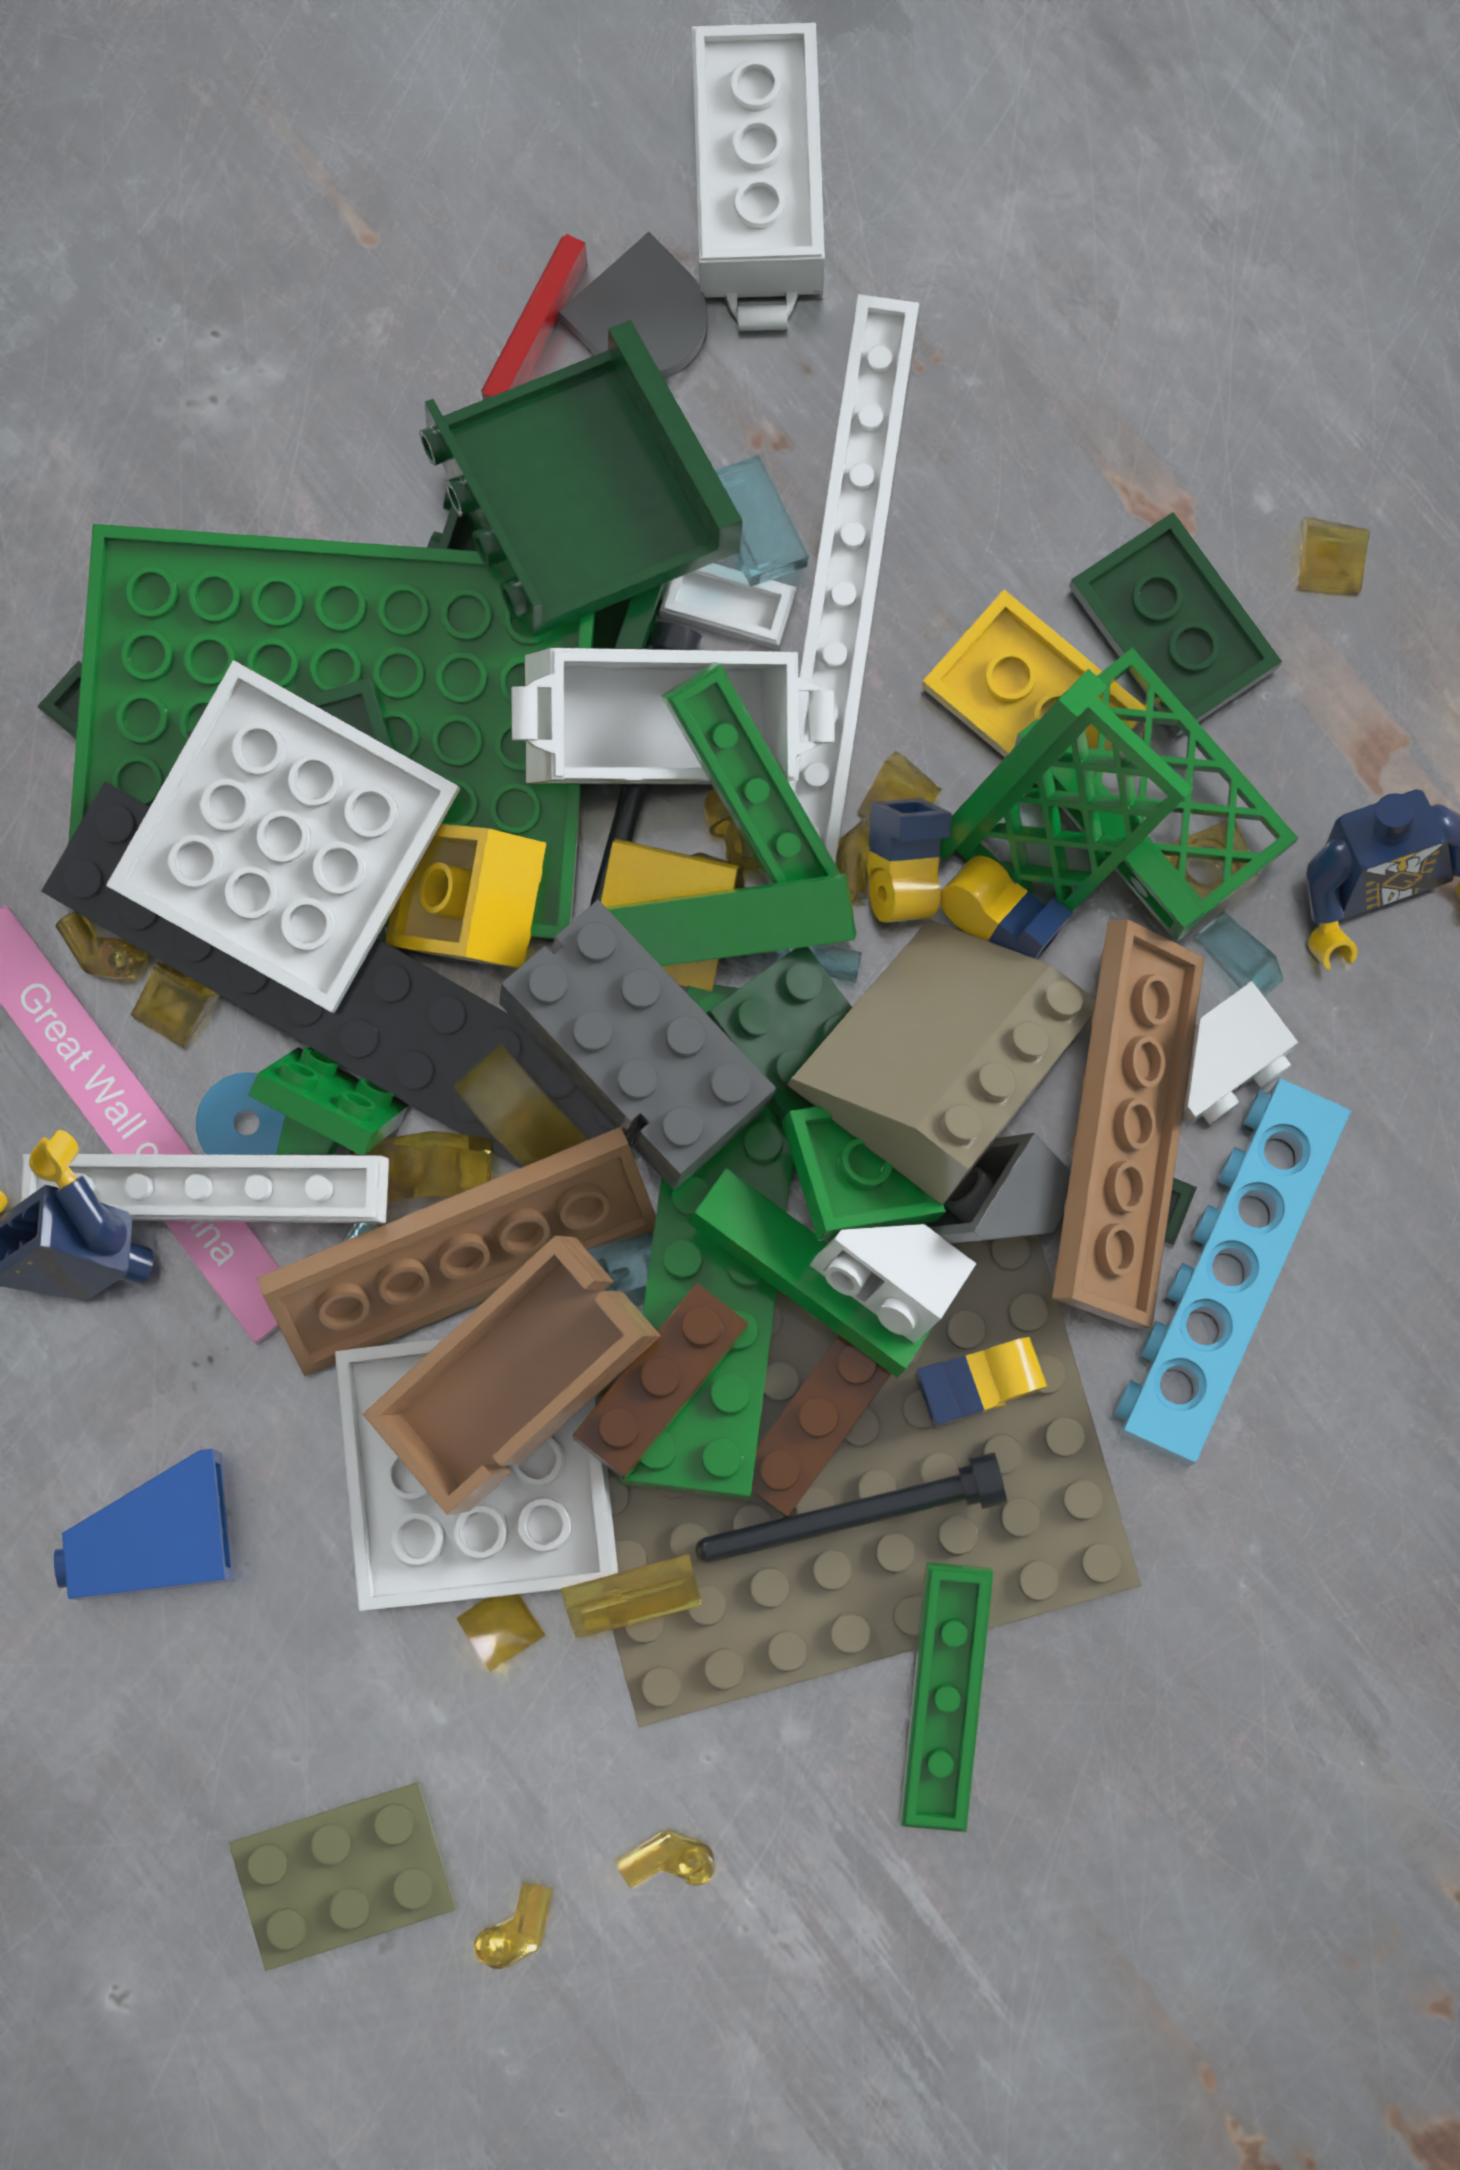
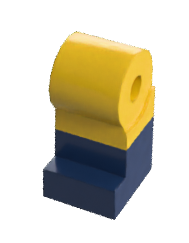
(905, 858)
(994, 908)
(979, 1381)

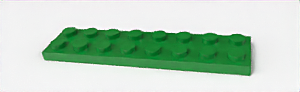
(716, 1433)

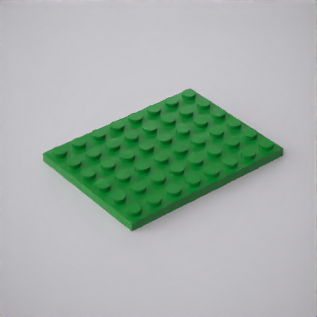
(312, 617)

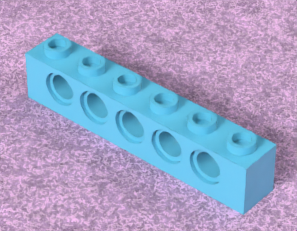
(1312, 1130)

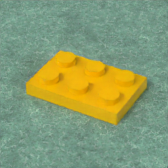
(1012, 673)

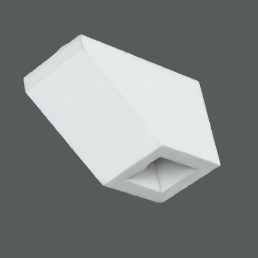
(1229, 1049)
(897, 1273)

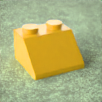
(470, 897)

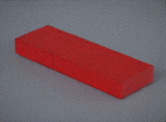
(538, 317)

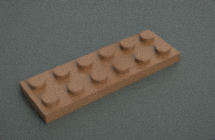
(1128, 1126)
(454, 1250)

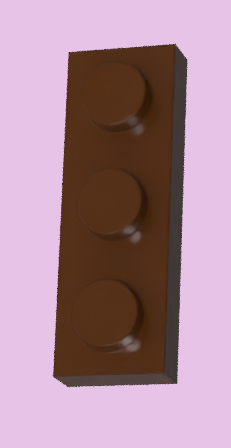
(660, 1381)
(815, 1424)

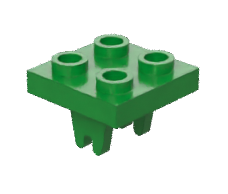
(325, 1105)

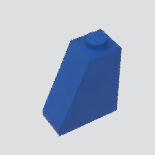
(153, 1537)

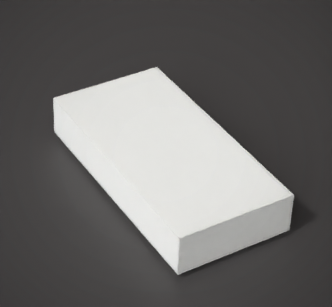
(725, 604)

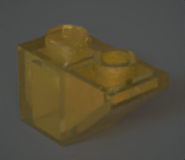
(432, 1166)

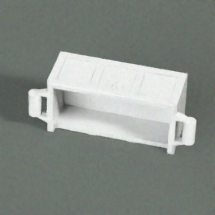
(758, 167)
(604, 718)

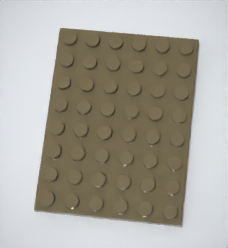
(860, 1590)

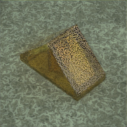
(517, 1109)

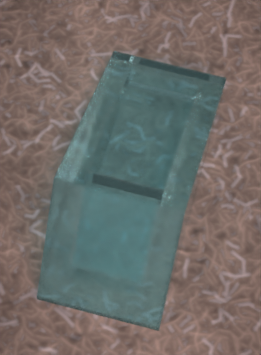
(1240, 954)

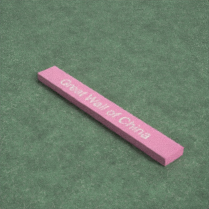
(124, 1114)

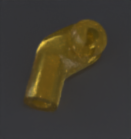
(853, 858)
(97, 954)
(669, 1853)
(518, 1935)

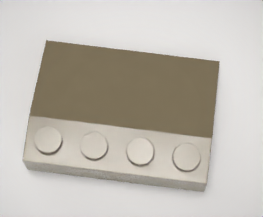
(944, 1052)

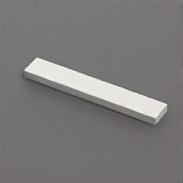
(233, 1186)

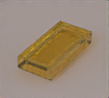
(631, 1596)

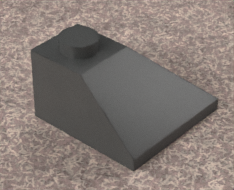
(1007, 1194)

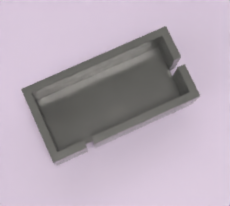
(636, 1044)

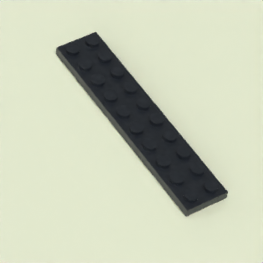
(392, 1027)

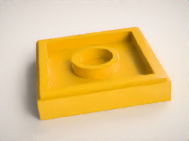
(653, 873)

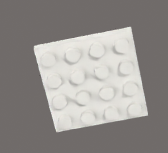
(283, 836)
(529, 1535)

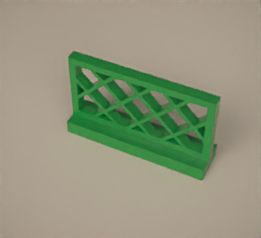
(1032, 763)
(1146, 868)

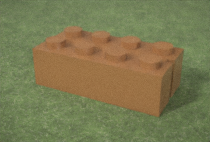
(511, 1375)

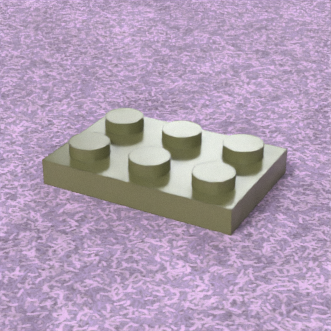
(342, 1876)

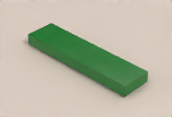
(747, 777)
(742, 920)
(781, 1254)
(946, 1696)

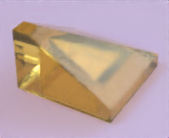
(1332, 555)
(899, 781)
(173, 1004)
(500, 1629)

